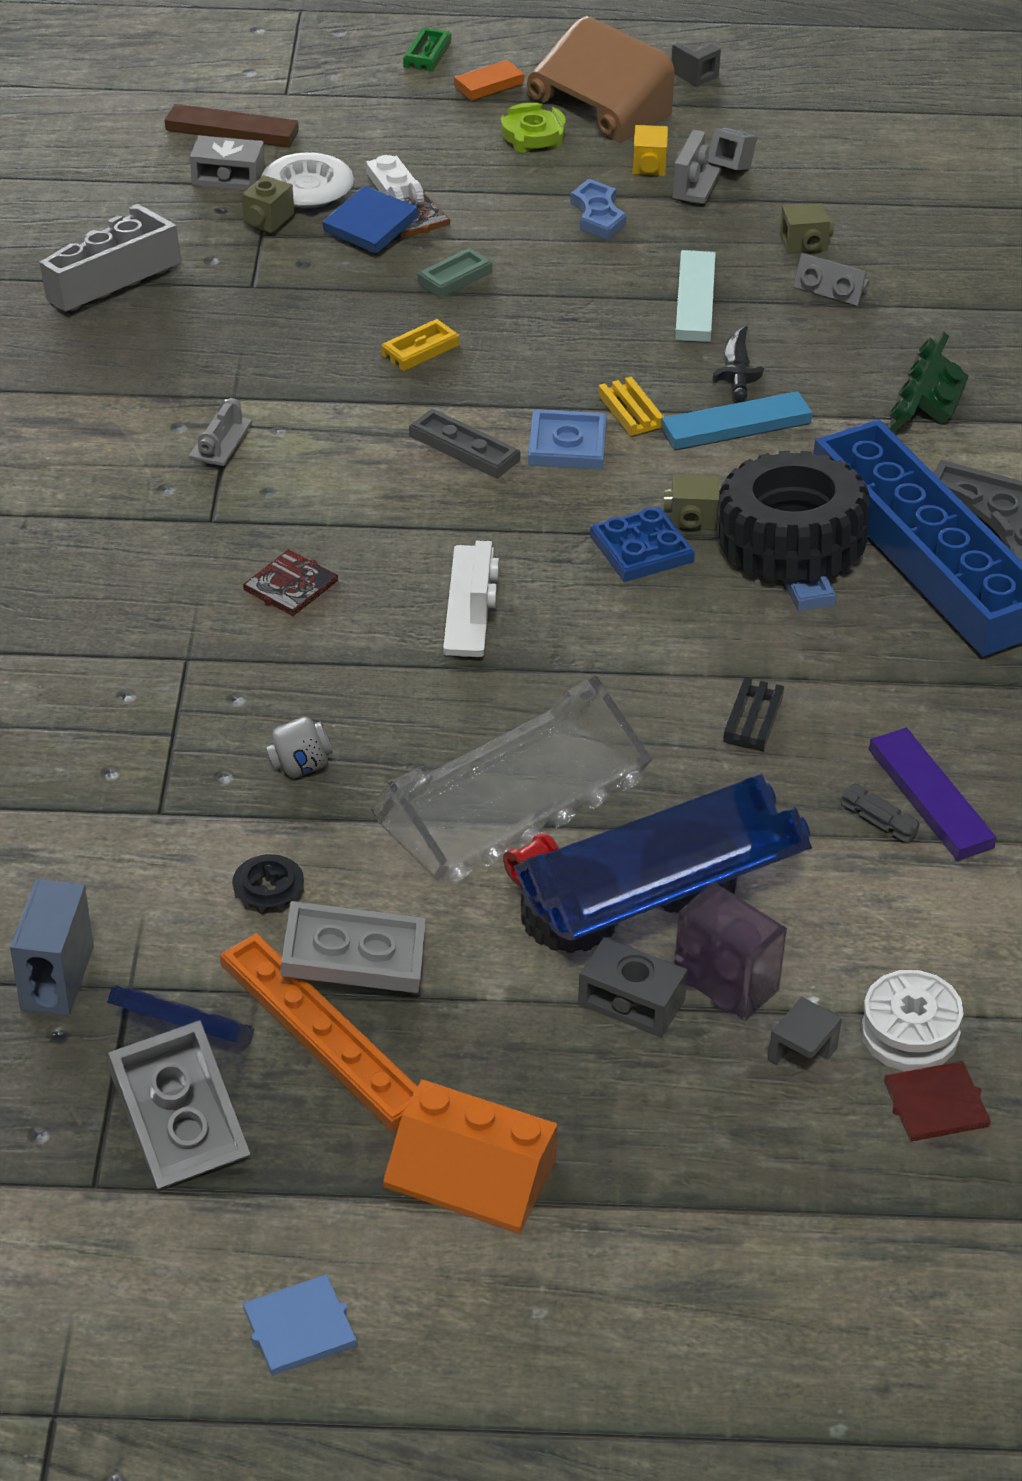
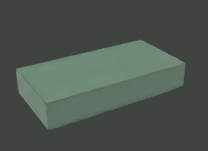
(455, 272)

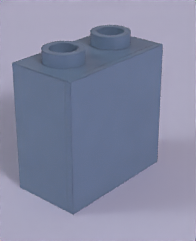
(52, 947)

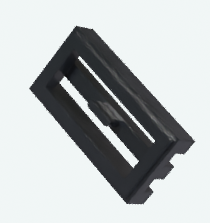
(759, 693)

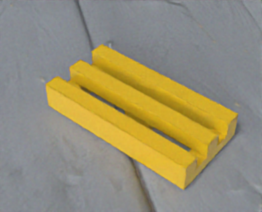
(420, 344)
(636, 404)

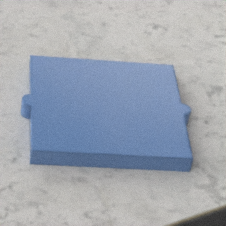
(299, 1324)

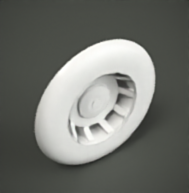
(314, 176)

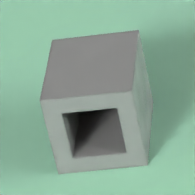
(732, 148)

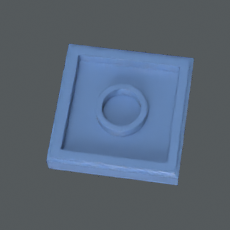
(567, 439)

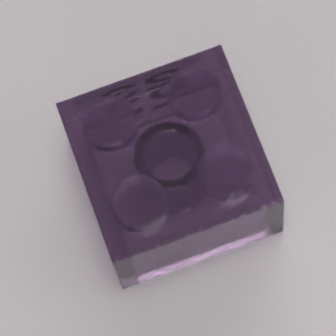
(730, 950)

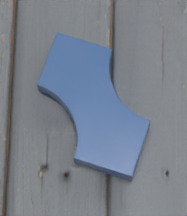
(599, 213)

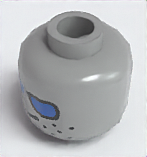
(299, 747)

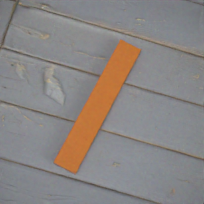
(321, 1030)

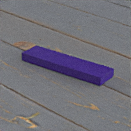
(932, 794)

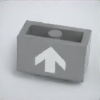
(226, 162)

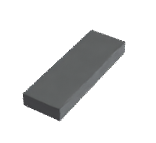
(464, 443)

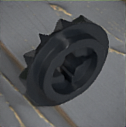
(278, 871)

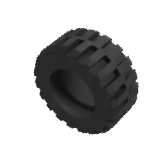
(793, 516)

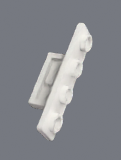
(470, 598)

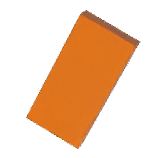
(489, 80)

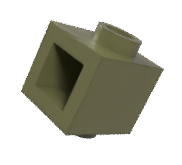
(268, 204)
(805, 228)
(693, 501)

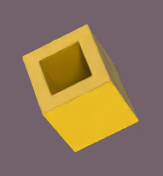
(650, 150)

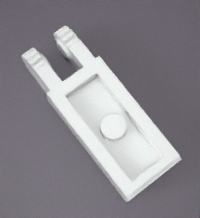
(394, 179)

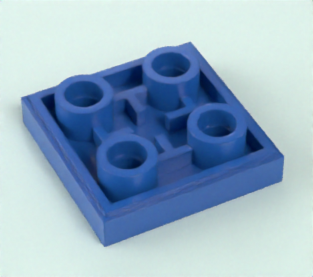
(370, 219)
(641, 543)

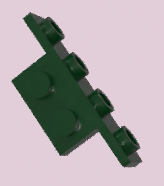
(933, 385)

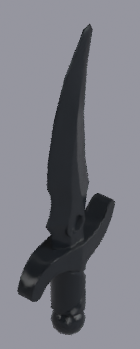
(736, 366)

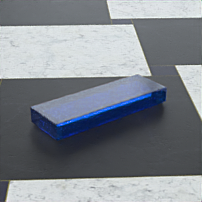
(180, 1014)

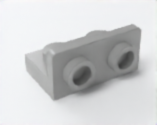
(692, 173)

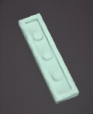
(695, 296)

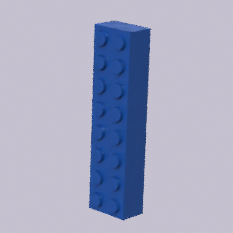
(934, 537)

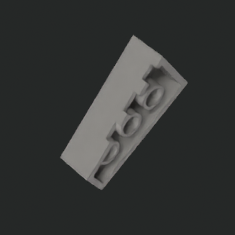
(111, 259)

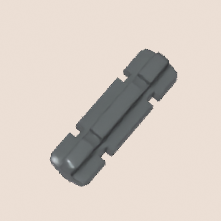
(880, 812)

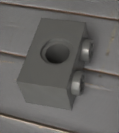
(632, 986)

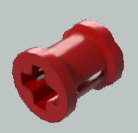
(540, 844)

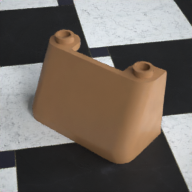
(610, 71)

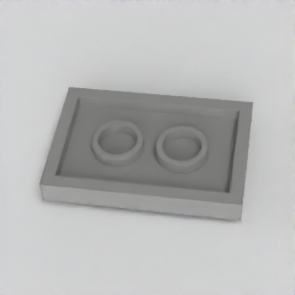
(353, 947)

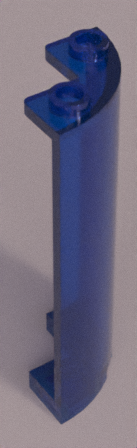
(662, 857)

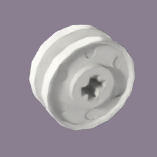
(911, 1020)

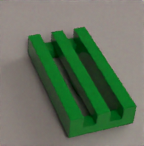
(433, 49)

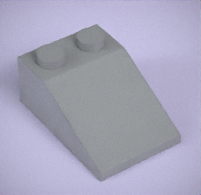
(177, 1105)

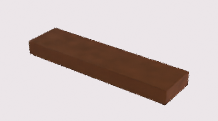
(231, 125)

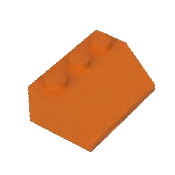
(471, 1156)

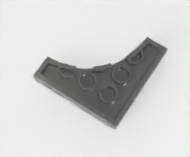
(990, 497)

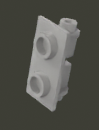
(831, 279)
(222, 434)

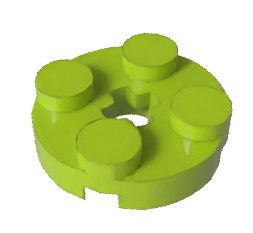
(532, 127)

